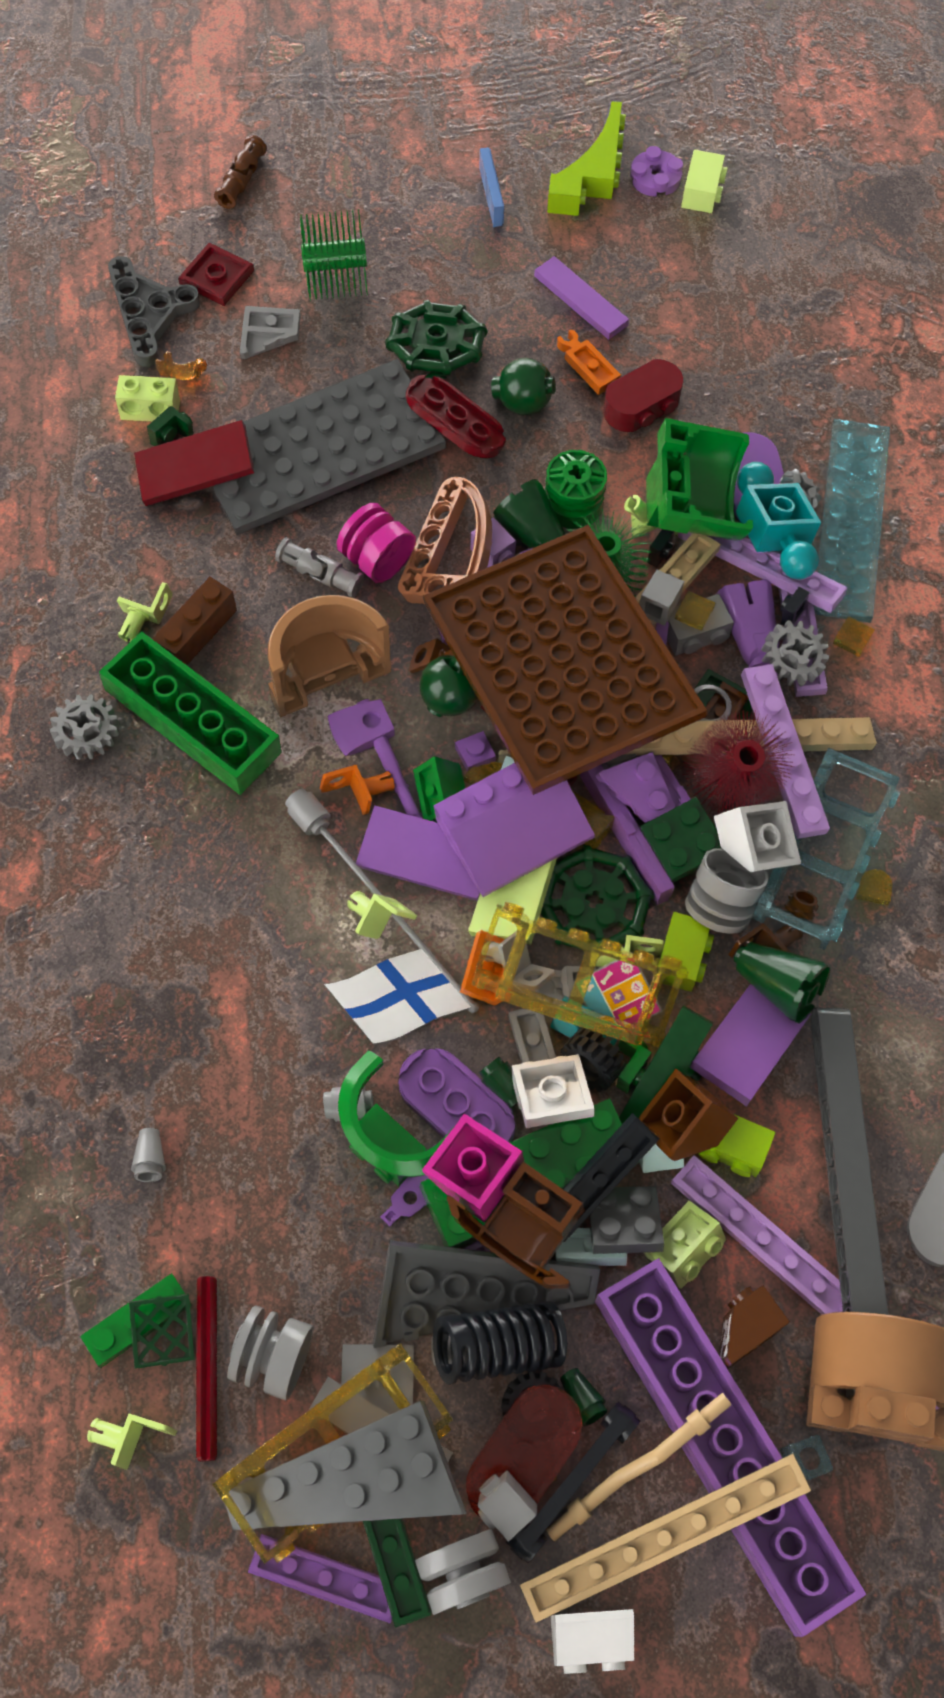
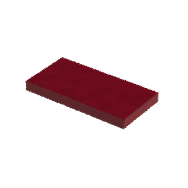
(194, 463)

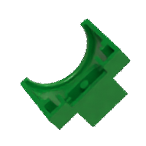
(696, 480)

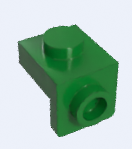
(636, 1066)

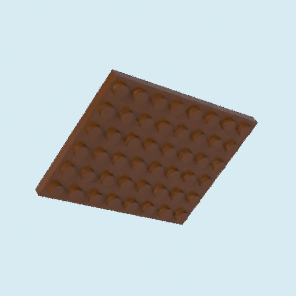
(563, 659)

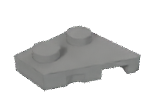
(268, 329)

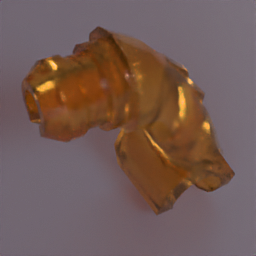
(186, 371)

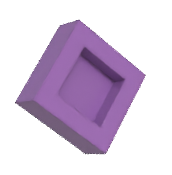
(475, 751)

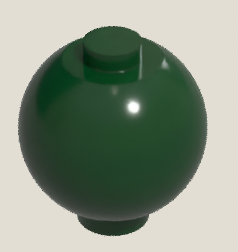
(524, 386)
(446, 688)

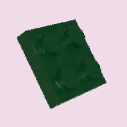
(681, 838)

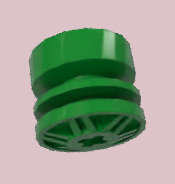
(576, 487)

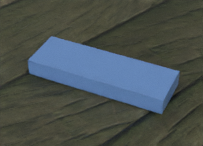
(491, 187)

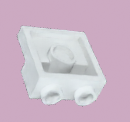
(552, 1091)

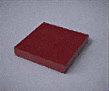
(216, 273)

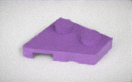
(639, 786)

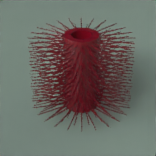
(738, 763)

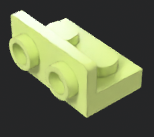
(689, 1243)

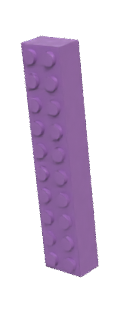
(685, 1374)

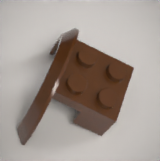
(526, 1225)

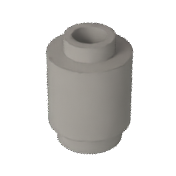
(331, 1099)

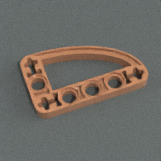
(450, 497)

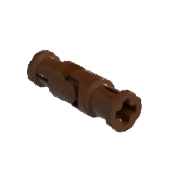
(240, 172)

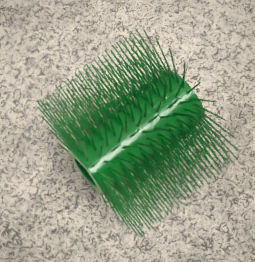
(332, 254)
(613, 548)

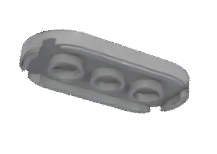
(926, 1219)

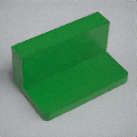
(436, 782)

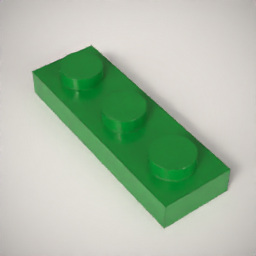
(114, 1335)

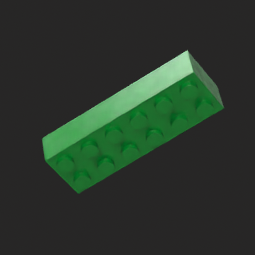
(191, 712)
(553, 1151)

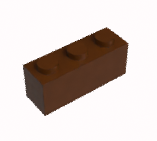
(197, 620)

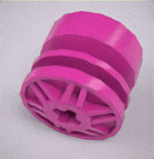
(376, 542)

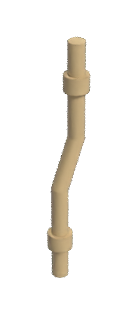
(580, 1509)

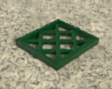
(164, 1360)

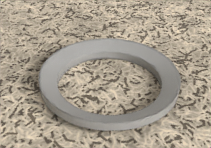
(727, 700)

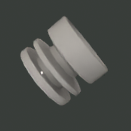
(724, 893)
(270, 1352)

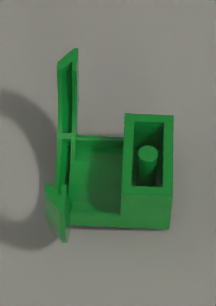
(377, 1135)

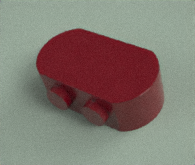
(643, 395)

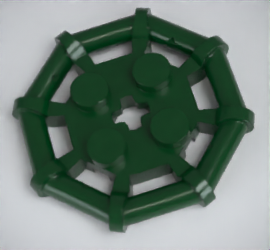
(421, 337)
(605, 886)

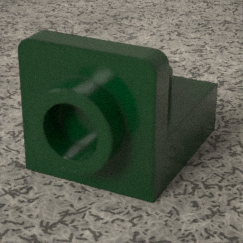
(169, 424)

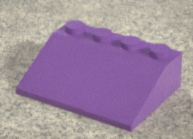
(507, 830)

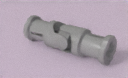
(318, 566)

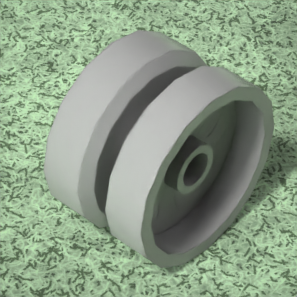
(464, 1575)

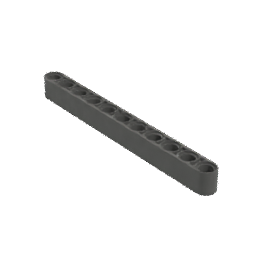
(847, 1162)

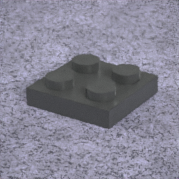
(627, 1222)

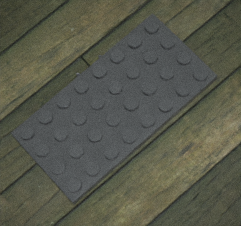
(327, 446)

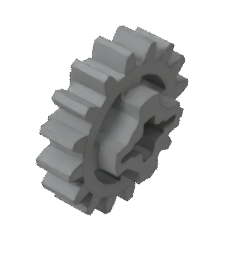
(795, 652)
(81, 723)

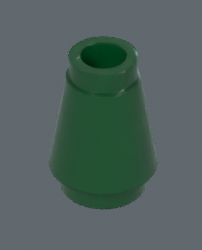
(498, 1079)
(585, 1395)

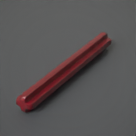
(206, 1369)

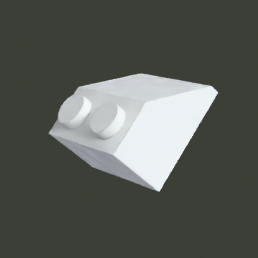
(759, 836)
(592, 1639)

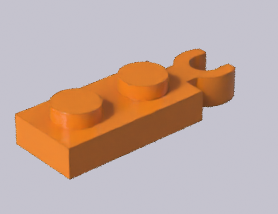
(588, 362)

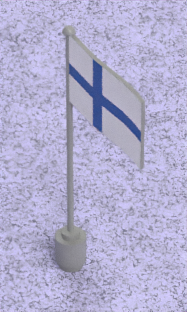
(399, 991)

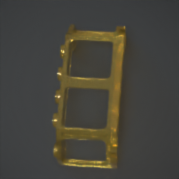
(572, 1011)
(318, 1418)

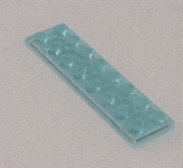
(853, 515)

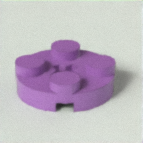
(656, 160)

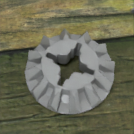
(807, 485)

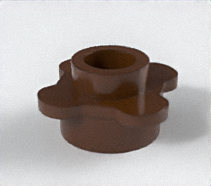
(802, 904)

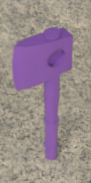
(369, 726)

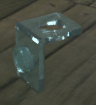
(813, 1442)

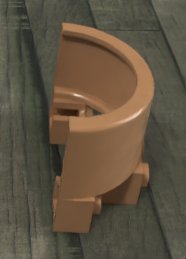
(316, 649)
(894, 1372)

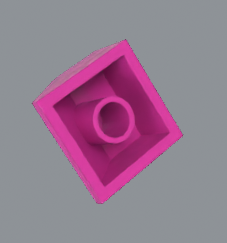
(474, 1166)

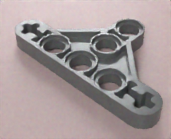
(144, 296)

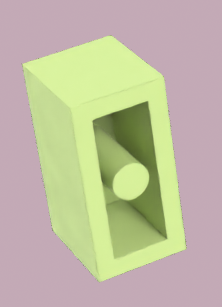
(703, 181)

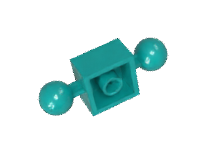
(780, 519)

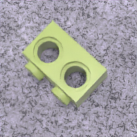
(145, 397)

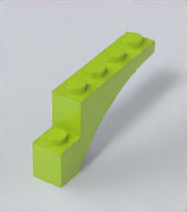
(593, 172)

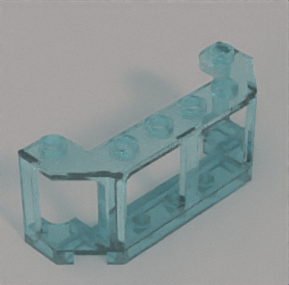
(851, 814)

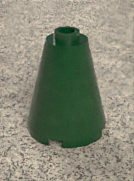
(529, 515)
(783, 978)

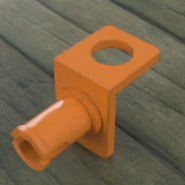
(362, 787)

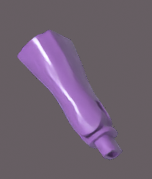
(752, 617)

